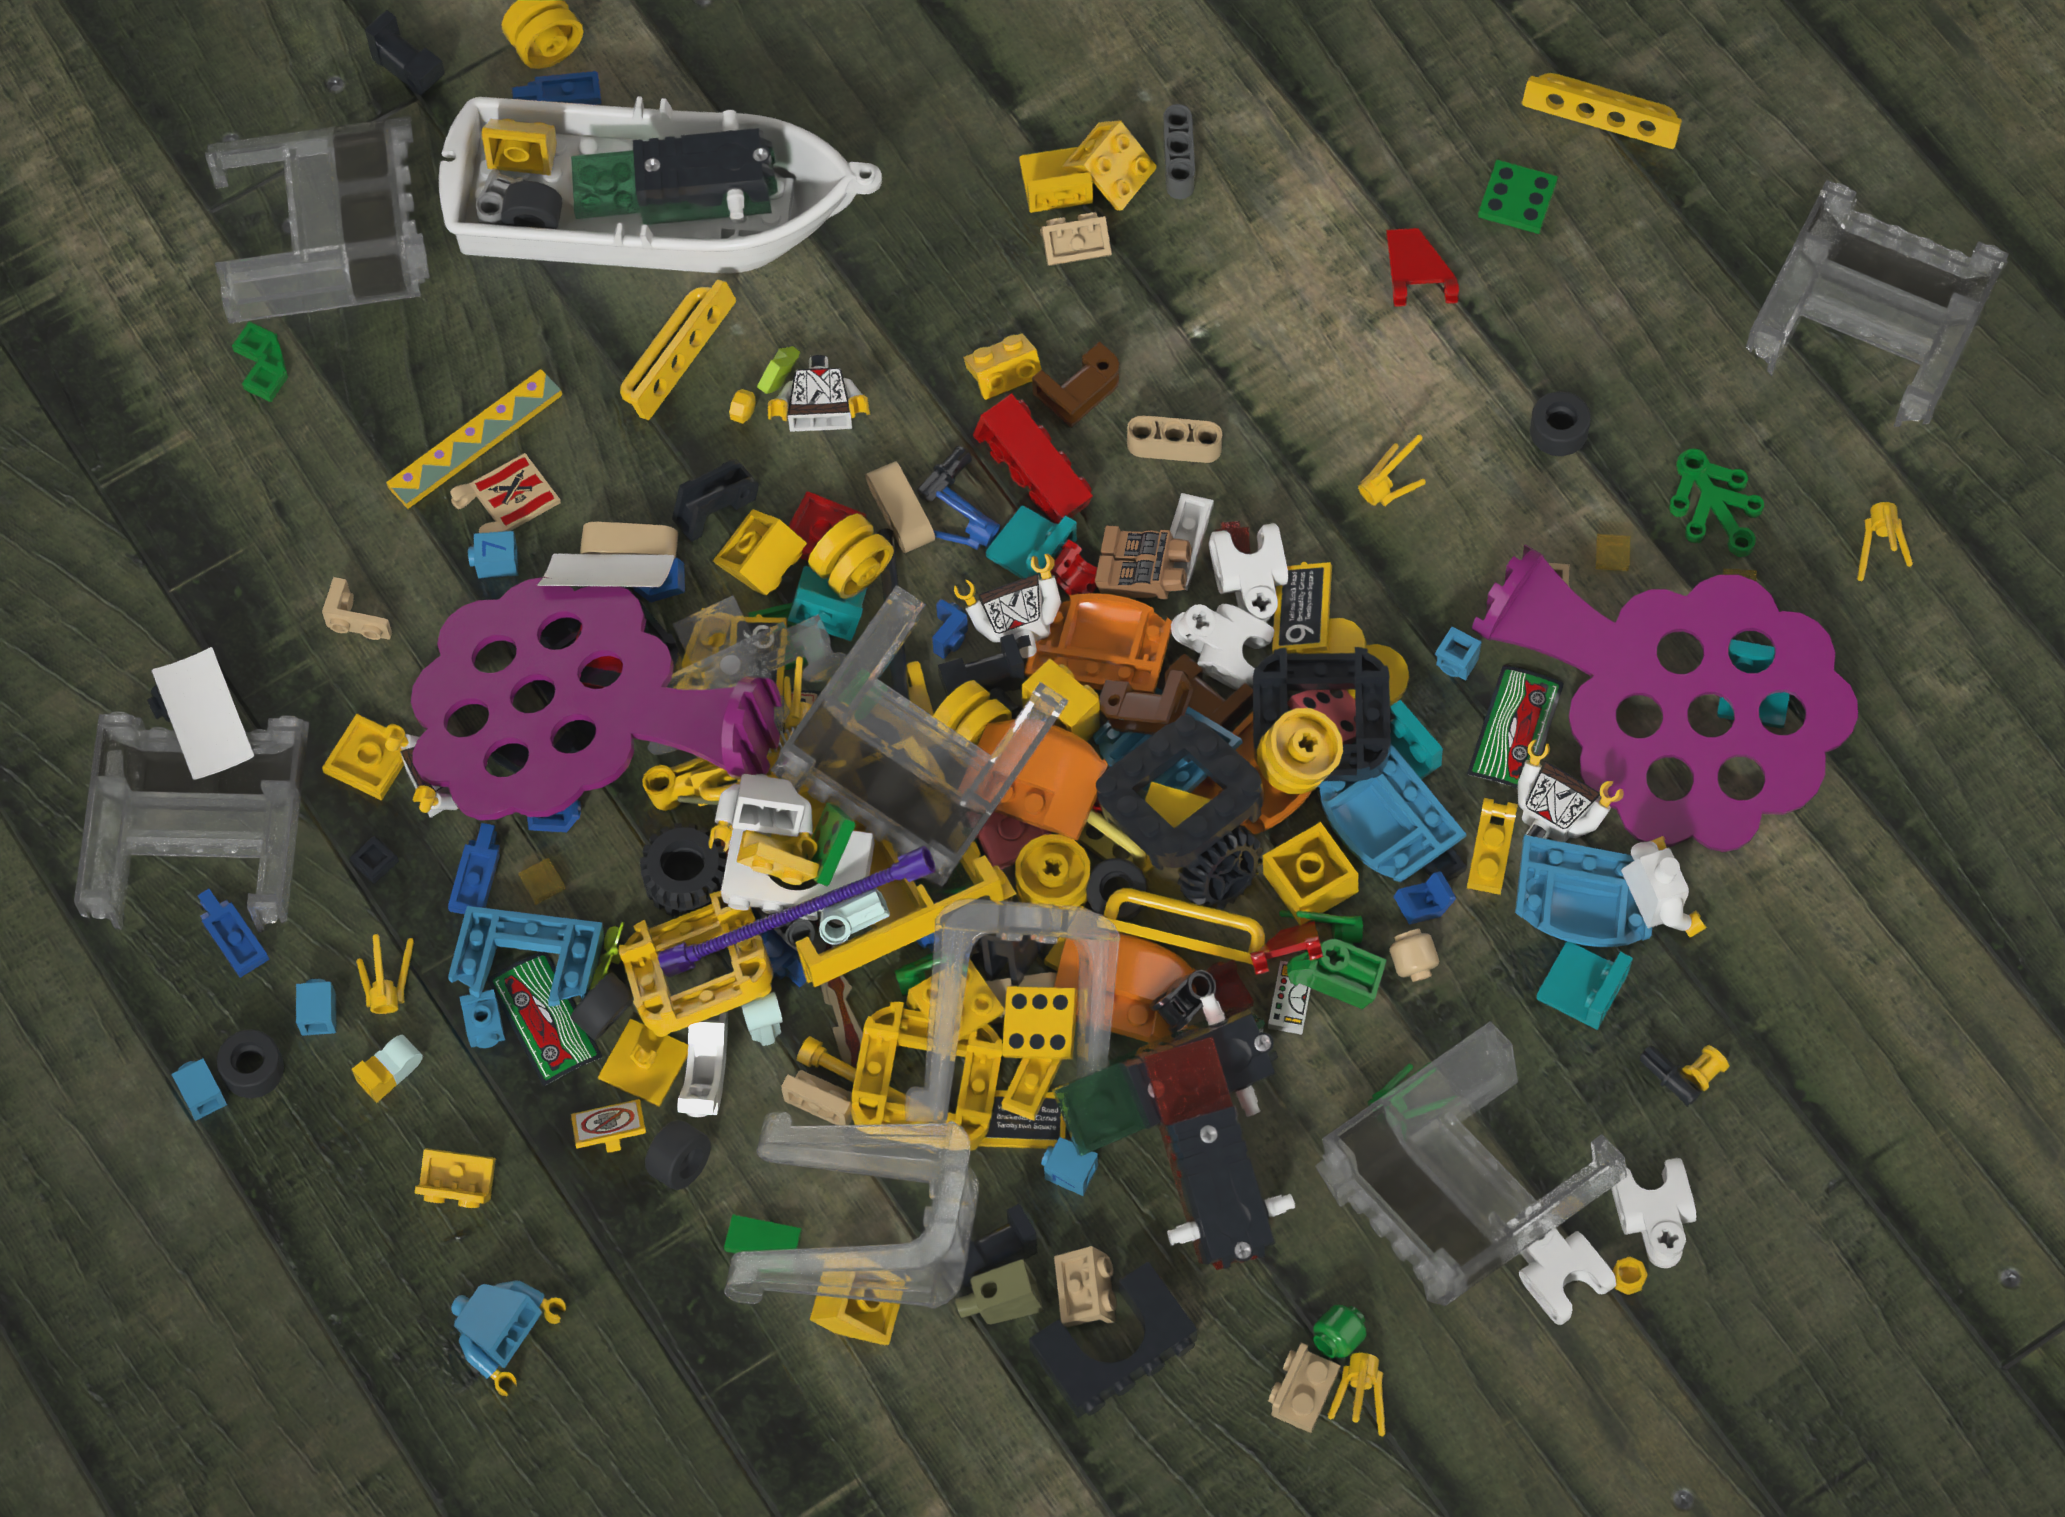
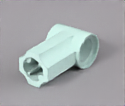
(855, 914)
(763, 1018)

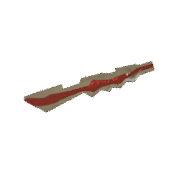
(848, 1034)

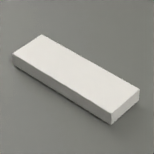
(1191, 524)

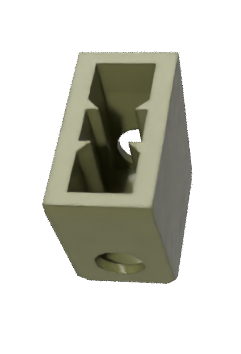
(1002, 1294)

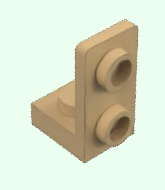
(341, 619)

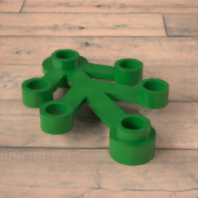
(1714, 498)

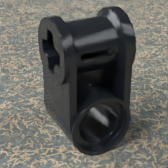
(1180, 1003)

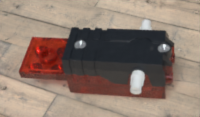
(1210, 1158)

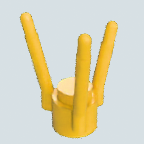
(1377, 484)
(1886, 523)
(796, 708)
(384, 996)
(1362, 1374)

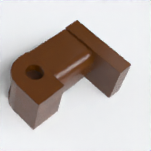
(1082, 390)
(1208, 701)
(1145, 711)

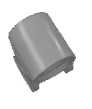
(492, 197)

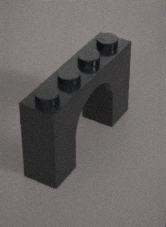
(1089, 1382)

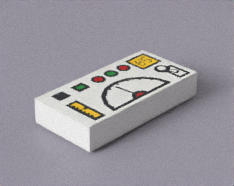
(1288, 1004)

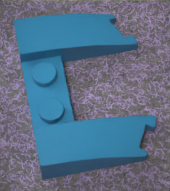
(485, 929)

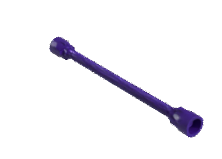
(910, 866)

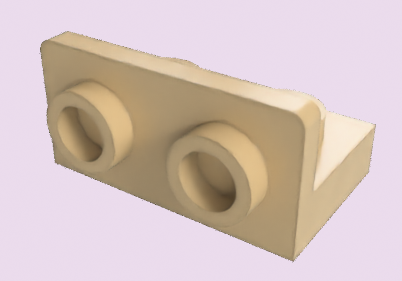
(1075, 240)
(818, 1097)
(1085, 1287)
(1303, 1389)

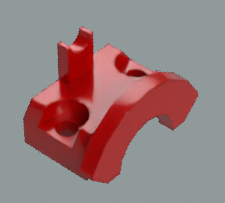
(1073, 572)

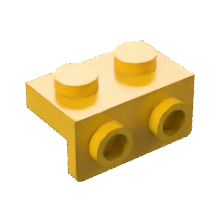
(1003, 365)
(775, 858)
(456, 1177)

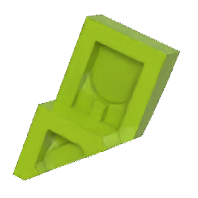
(778, 369)

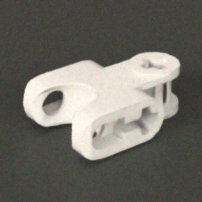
(1250, 575)
(1220, 640)
(1658, 1212)
(1560, 1261)

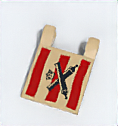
(509, 494)

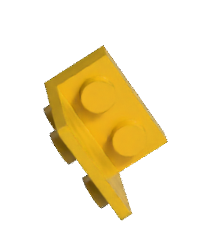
(1115, 162)
(1048, 183)
(979, 1002)

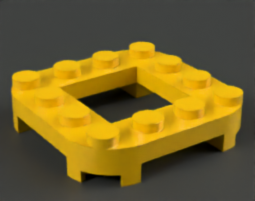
(648, 982)
(909, 1028)

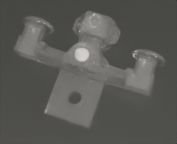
(747, 654)

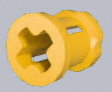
(1706, 1067)

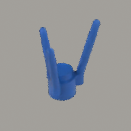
(980, 527)

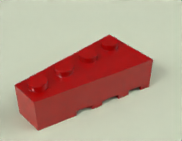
(1033, 459)

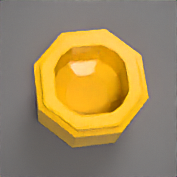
(742, 406)
(1629, 1275)

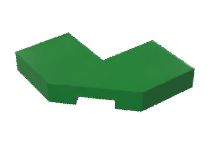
(270, 370)

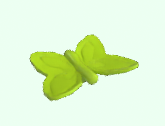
(612, 955)

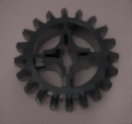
(1223, 870)

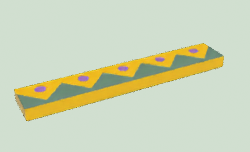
(474, 439)

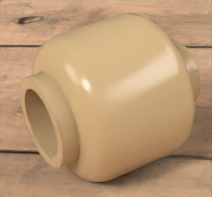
(1414, 955)

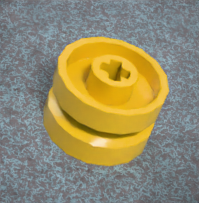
(542, 31)
(850, 556)
(969, 711)
(1299, 751)
(1052, 871)

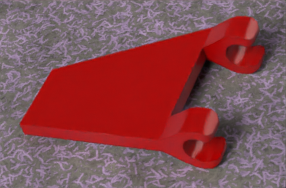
(1417, 262)
(1287, 942)

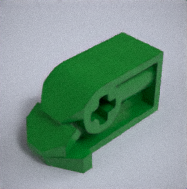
(1342, 972)

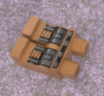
(1141, 563)

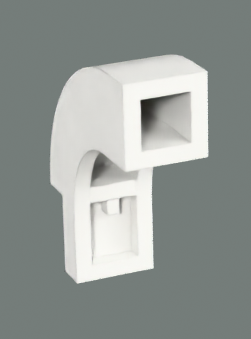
(705, 1067)

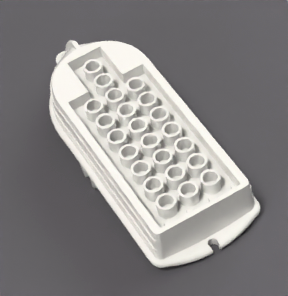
(809, 175)

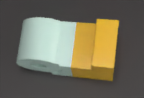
(387, 1067)

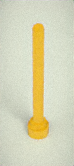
(814, 1054)

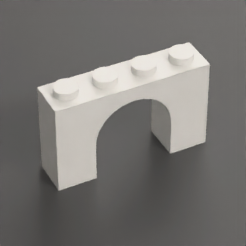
(747, 888)

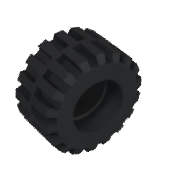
(677, 846)

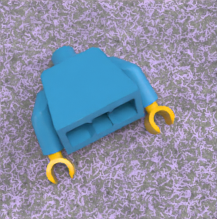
(497, 1323)

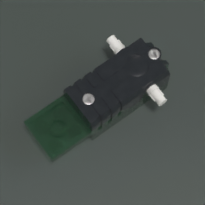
(680, 177)
(1120, 1096)

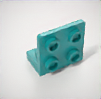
(1030, 536)
(816, 597)
(1754, 659)
(1414, 741)
(1584, 984)

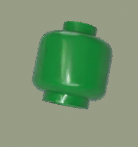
(1339, 1331)

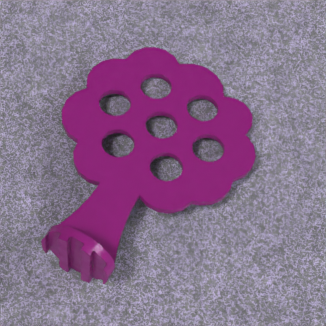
(1621, 657)
(720, 725)

